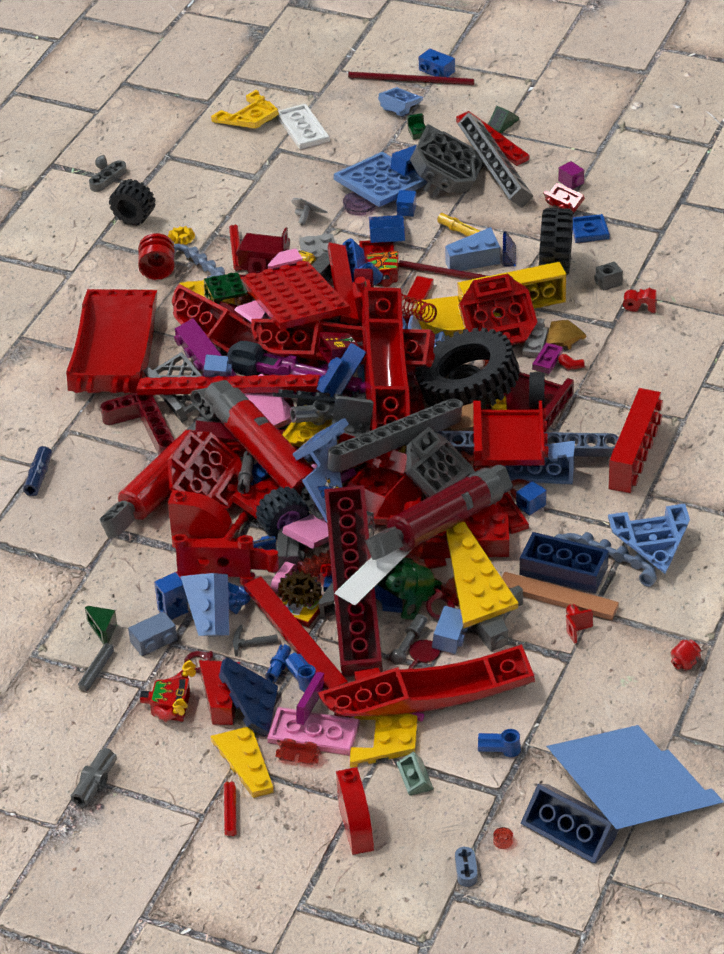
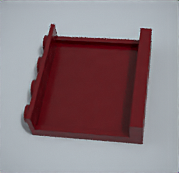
(555, 397)

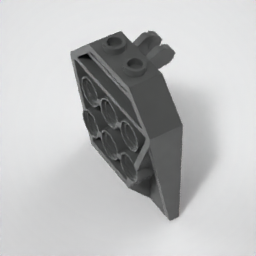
(445, 161)

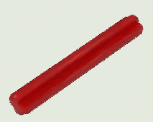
(235, 242)

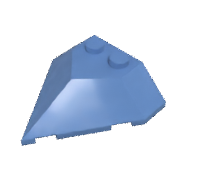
(653, 537)

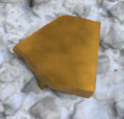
(564, 333)

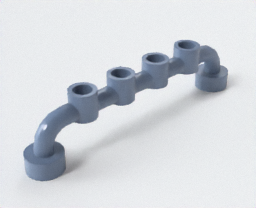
(200, 259)
(647, 577)

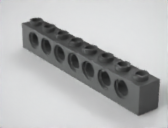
(495, 160)

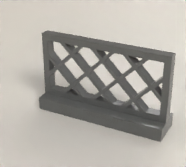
(173, 401)

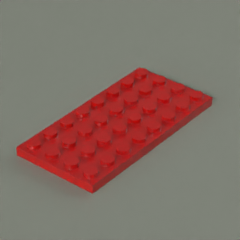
(295, 295)

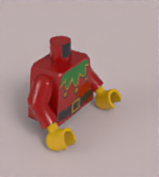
(170, 695)

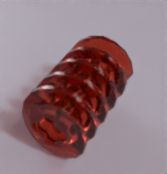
(314, 564)

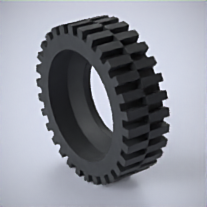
(463, 348)

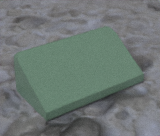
(414, 774)

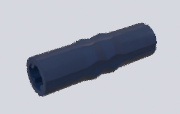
(37, 471)

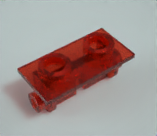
(306, 751)

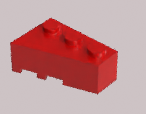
(217, 693)

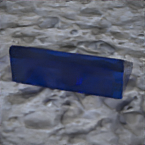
(508, 251)

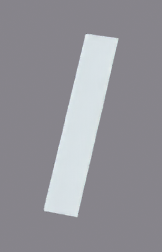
(368, 576)

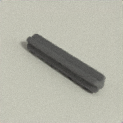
(96, 667)

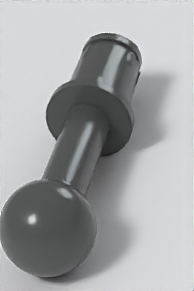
(398, 655)

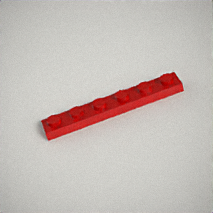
(512, 152)

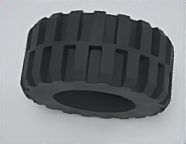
(556, 237)

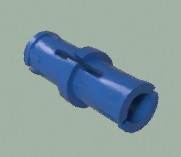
(278, 663)

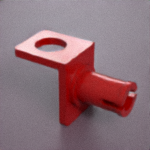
(577, 620)

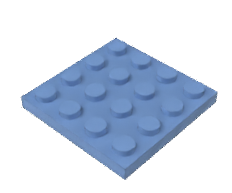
(376, 180)

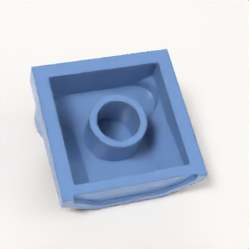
(398, 100)

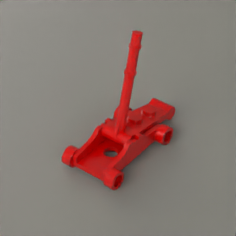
(224, 555)

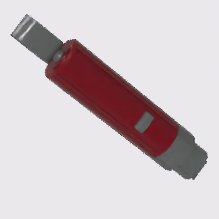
(441, 511)

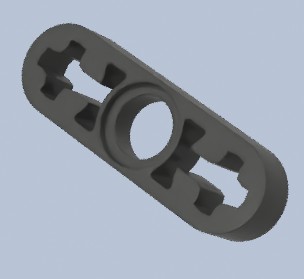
(102, 179)

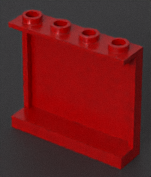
(509, 436)

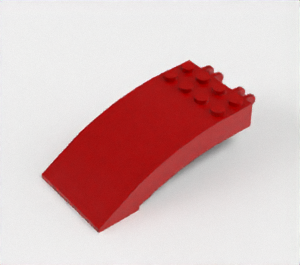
(112, 341)

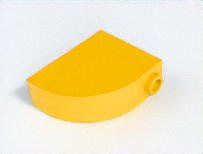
(447, 318)

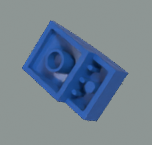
(386, 228)

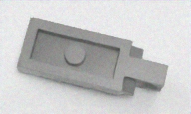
(536, 340)

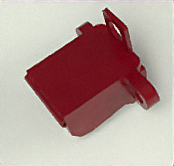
(261, 247)

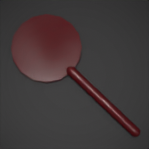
(422, 652)

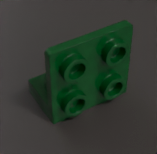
(224, 287)

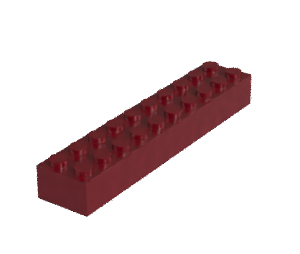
(348, 553)

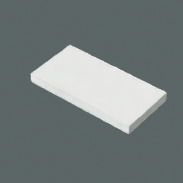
(303, 126)

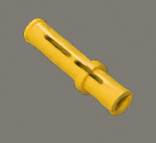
(456, 225)

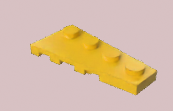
(245, 759)

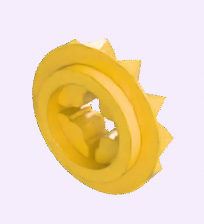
(186, 234)

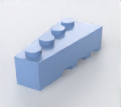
(556, 469)

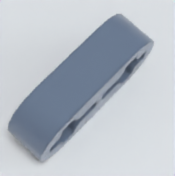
(462, 866)

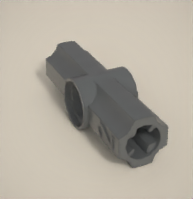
(315, 413)
(93, 777)

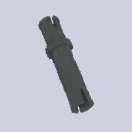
(245, 475)

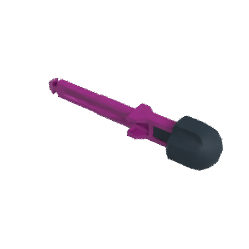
(251, 359)

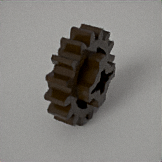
(299, 589)

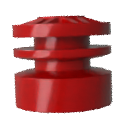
(156, 256)

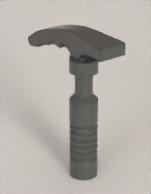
(237, 643)

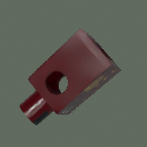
(335, 344)

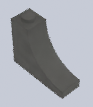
(494, 631)

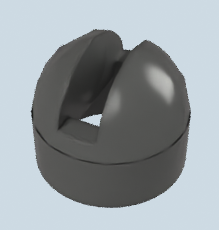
(101, 162)

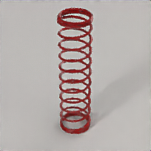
(422, 307)

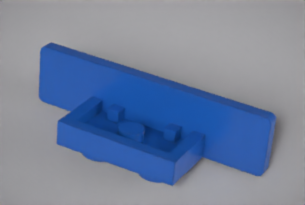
(341, 371)

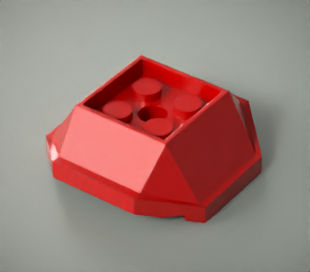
(502, 296)
(205, 454)
(385, 491)

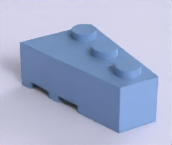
(473, 251)
(208, 603)

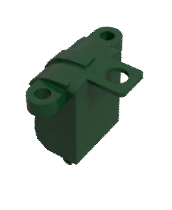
(412, 583)

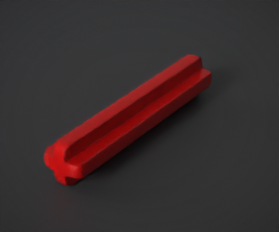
(230, 808)

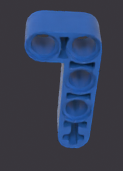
(357, 260)

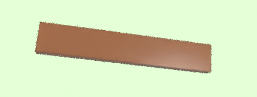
(562, 596)

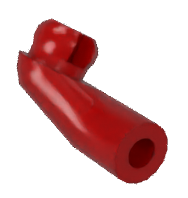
(569, 363)

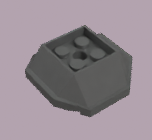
(434, 463)

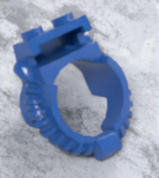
(238, 600)

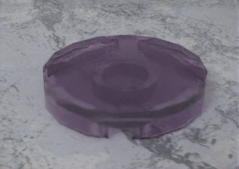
(357, 204)

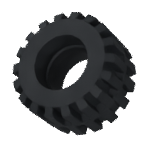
(132, 202)

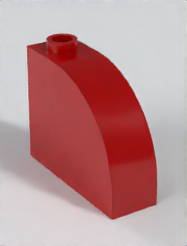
(197, 516)
(354, 810)

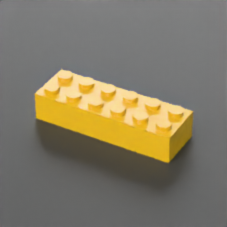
(544, 283)

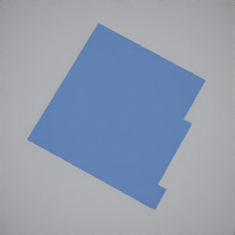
(631, 777)

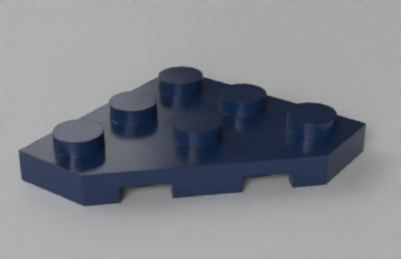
(251, 694)

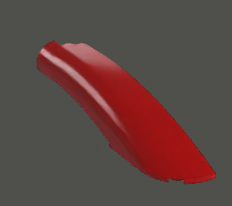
(217, 322)
(304, 340)
(385, 355)
(431, 688)

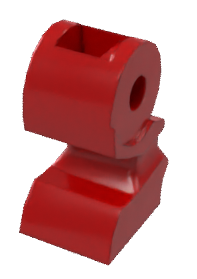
(634, 299)

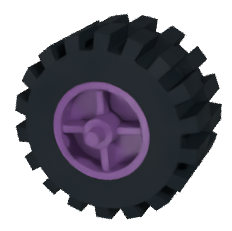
(280, 509)

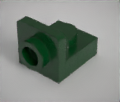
(416, 125)

